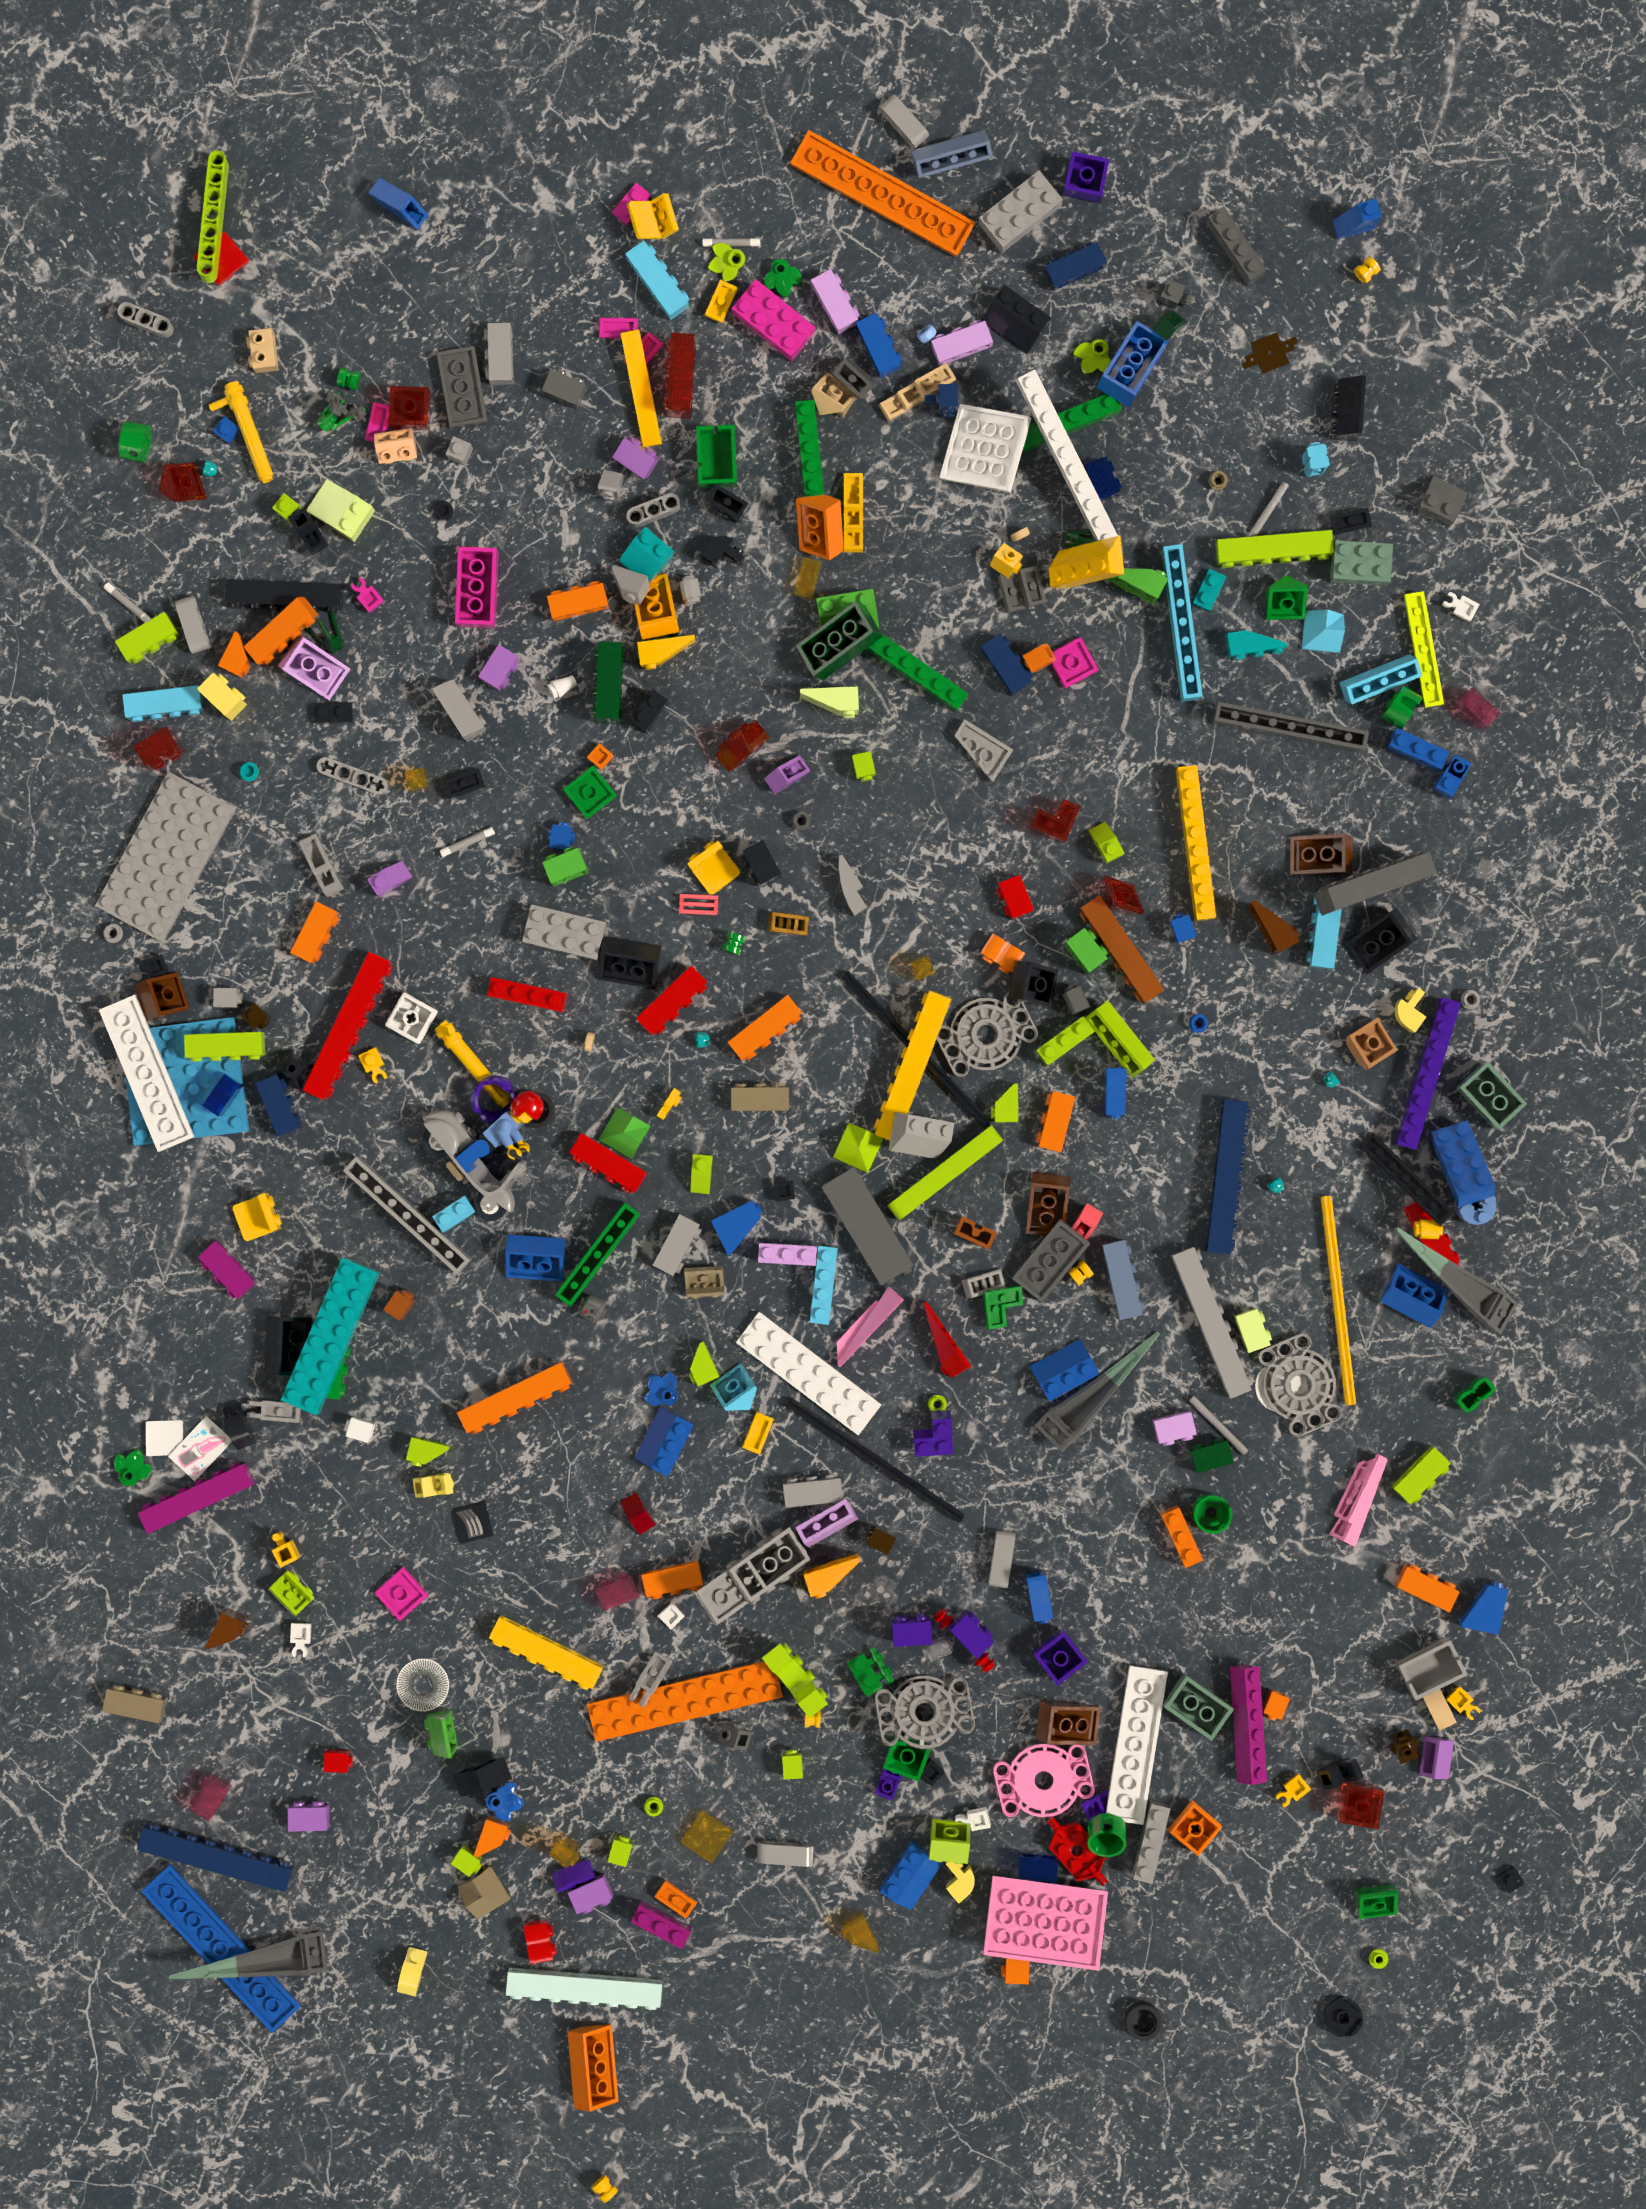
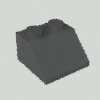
(1442, 501)

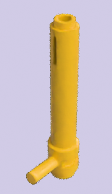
(238, 404)
(455, 1042)

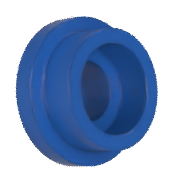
(1204, 1021)

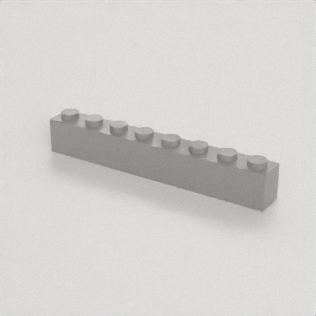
(407, 1215)
(1211, 1323)

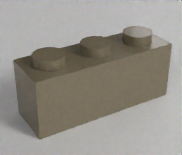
(760, 1098)
(134, 1703)

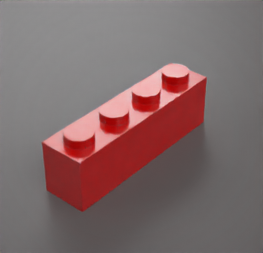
(527, 994)
(675, 997)
(607, 1162)
(1442, 1245)

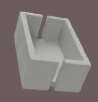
(1431, 1668)

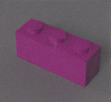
(226, 1270)
(661, 1924)

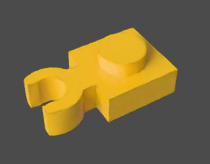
(372, 1062)
(673, 1100)
(1461, 1701)
(1295, 1787)

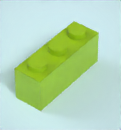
(147, 638)
(1064, 1041)
(1421, 1475)

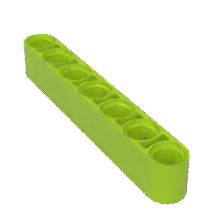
(212, 208)
(945, 1173)

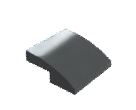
(1022, 590)

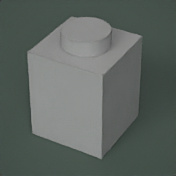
(459, 451)
(227, 998)

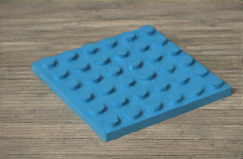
(194, 1082)

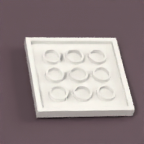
(985, 448)

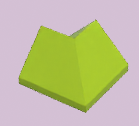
(858, 1147)

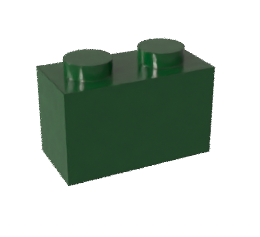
(1211, 1455)

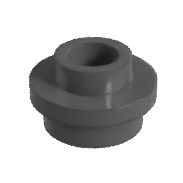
(801, 814)

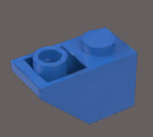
(1451, 777)

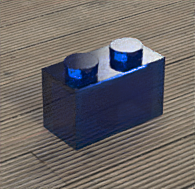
(1102, 478)
(223, 1095)
(1037, 1868)

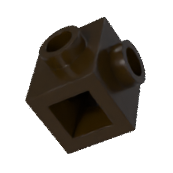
(1404, 1746)

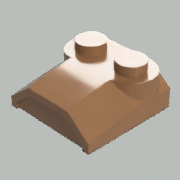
(1370, 1044)

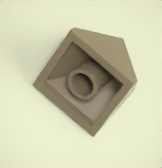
(483, 1893)

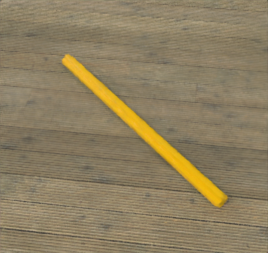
(1338, 1300)

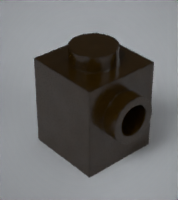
(256, 1017)
(880, 1540)

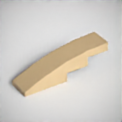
(915, 393)

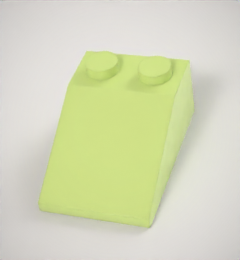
(341, 510)
(837, 700)

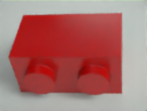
(1015, 897)

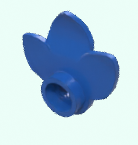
(659, 1387)
(507, 1801)

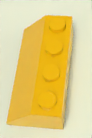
(1087, 563)

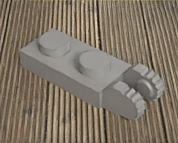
(275, 1411)
(651, 1677)

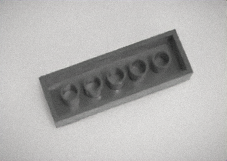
(1375, 882)

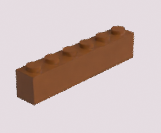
(1121, 949)

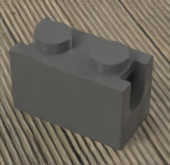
(854, 378)
(564, 389)

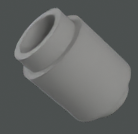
(690, 590)

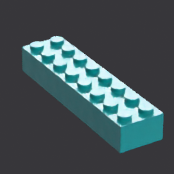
(330, 1336)

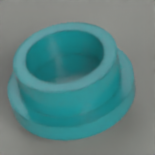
(249, 771)

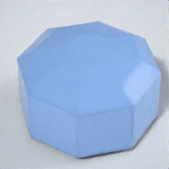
(926, 334)

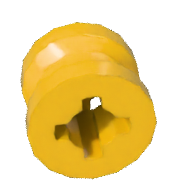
(814, 1720)

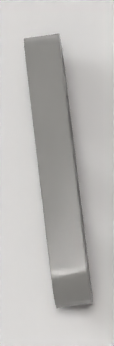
(353, 774)

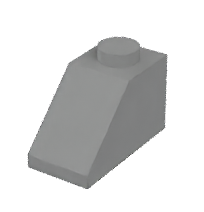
(631, 584)

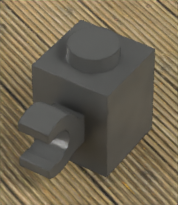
(1173, 294)

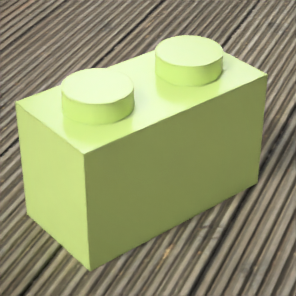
(1252, 1330)

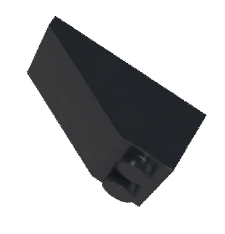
(1381, 941)

